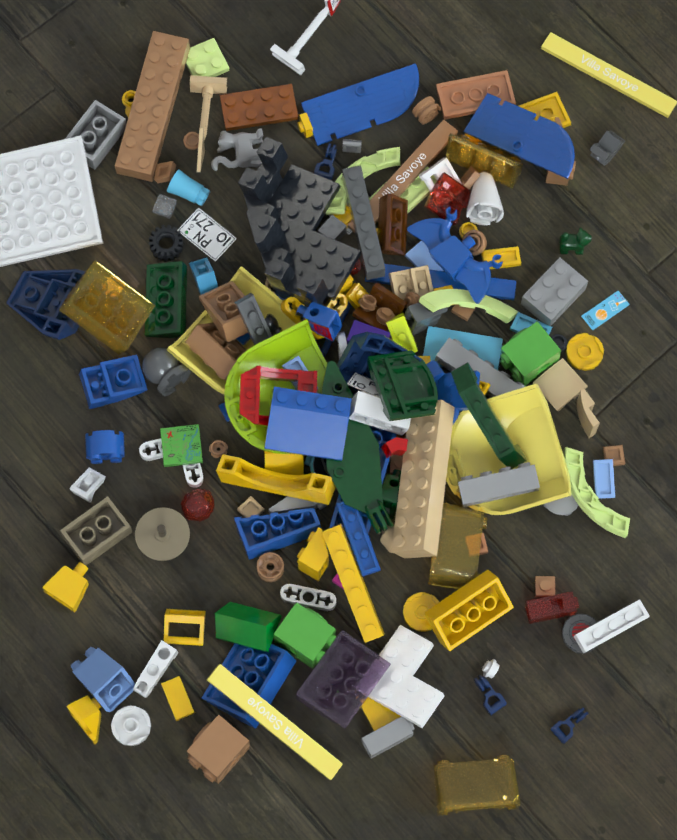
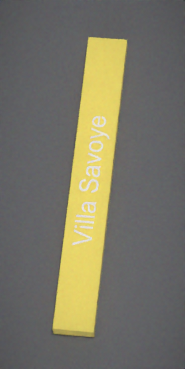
(609, 75)
(274, 721)

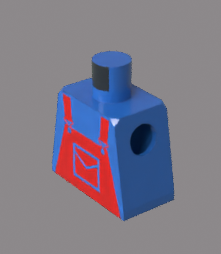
(321, 319)

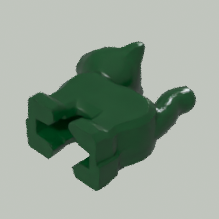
(574, 242)

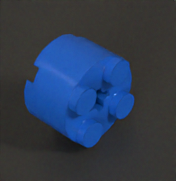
(105, 446)

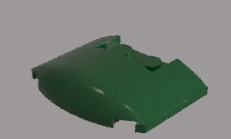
(403, 385)

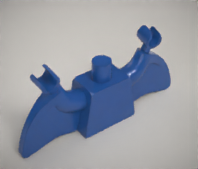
(454, 255)

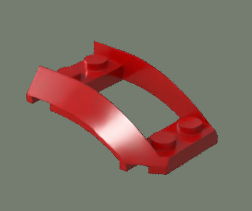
(250, 388)

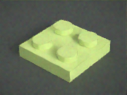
(206, 60)

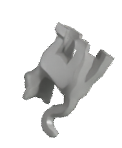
(245, 154)

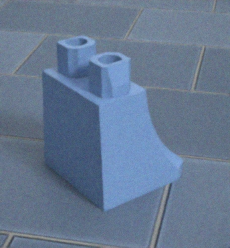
(103, 678)

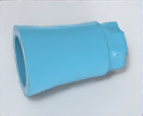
(187, 188)

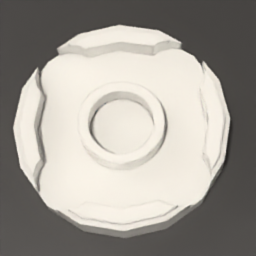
(131, 725)

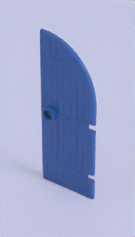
(356, 105)
(520, 135)

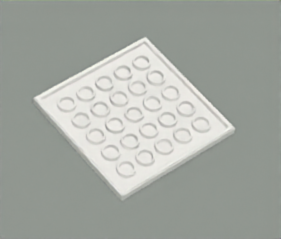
(46, 202)

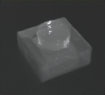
(164, 206)

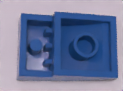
(112, 381)

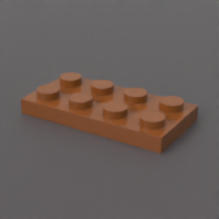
(259, 107)

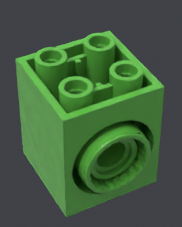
(529, 354)
(305, 635)

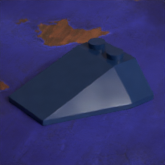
(40, 296)
(357, 351)

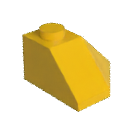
(87, 715)

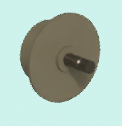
(162, 534)

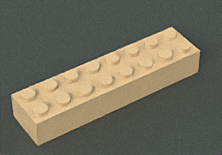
(423, 484)

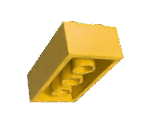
(468, 610)

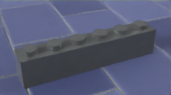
(363, 222)

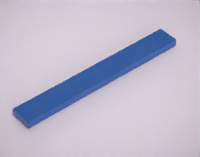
(497, 289)

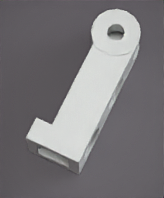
(155, 669)

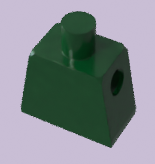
(390, 492)

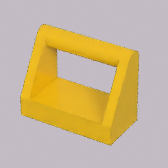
(184, 616)

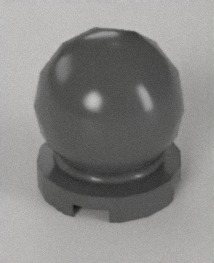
(164, 369)

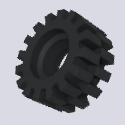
(162, 233)

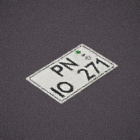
(206, 234)
(364, 384)

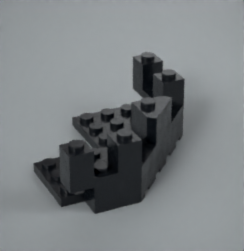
(284, 226)

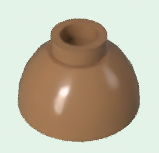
(480, 240)

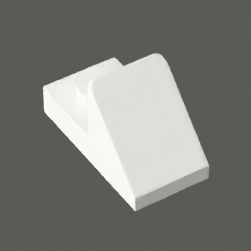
(87, 484)

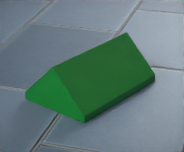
(246, 626)

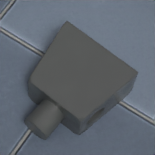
(421, 317)

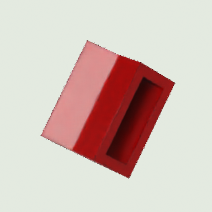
(396, 446)

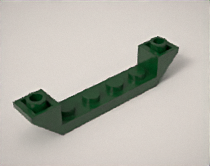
(485, 417)

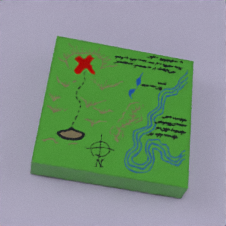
(181, 445)

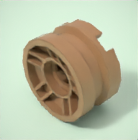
(426, 110)
(270, 559)

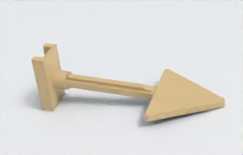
(208, 87)

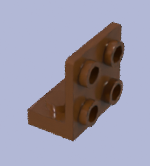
(384, 299)

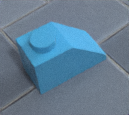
(203, 275)

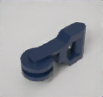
(332, 152)
(481, 683)
(579, 714)

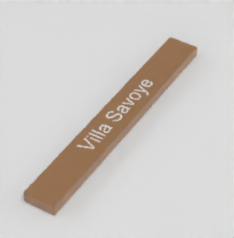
(412, 166)

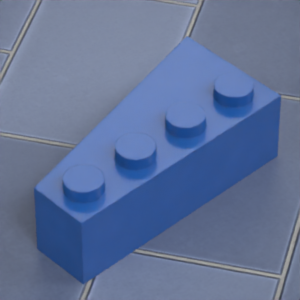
(276, 530)

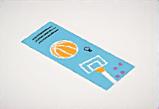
(605, 310)

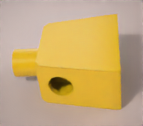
(68, 586)

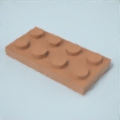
(465, 95)

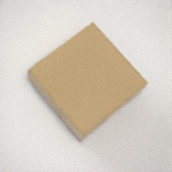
(250, 507)

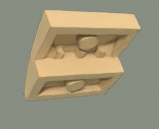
(411, 280)
(560, 384)
(586, 417)

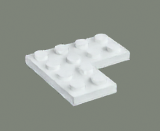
(398, 687)

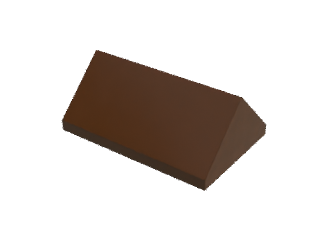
(392, 224)

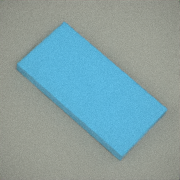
(486, 347)

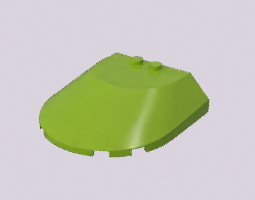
(272, 354)

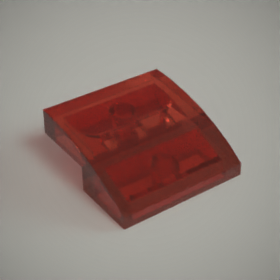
(445, 194)

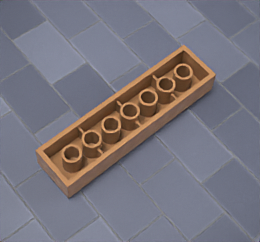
(152, 106)

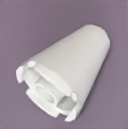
(484, 201)

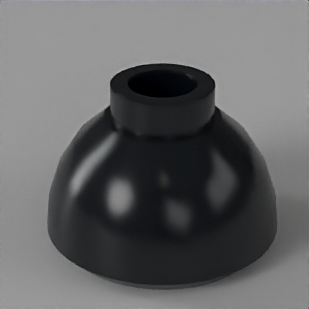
(272, 324)

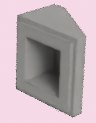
(352, 146)

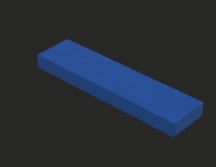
(358, 539)

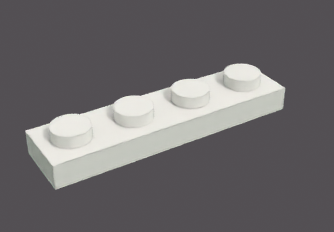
(611, 626)

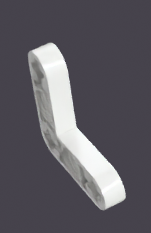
(188, 475)

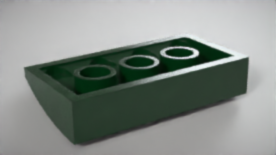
(168, 292)

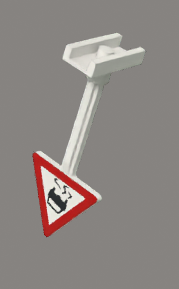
(288, 57)

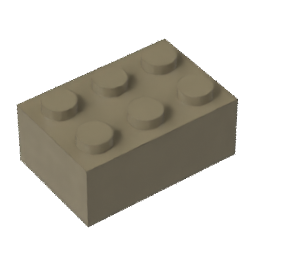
(96, 531)

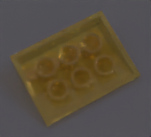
(484, 159)
(107, 307)

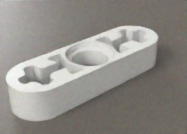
(323, 595)

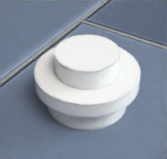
(490, 668)

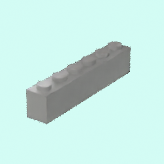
(454, 355)

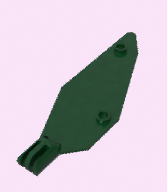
(359, 472)

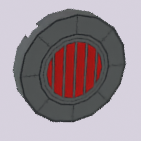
(573, 626)

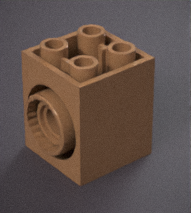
(217, 749)

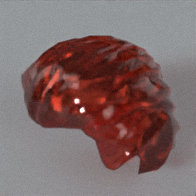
(198, 505)

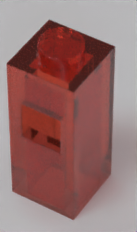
(551, 607)

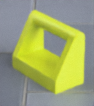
(401, 332)

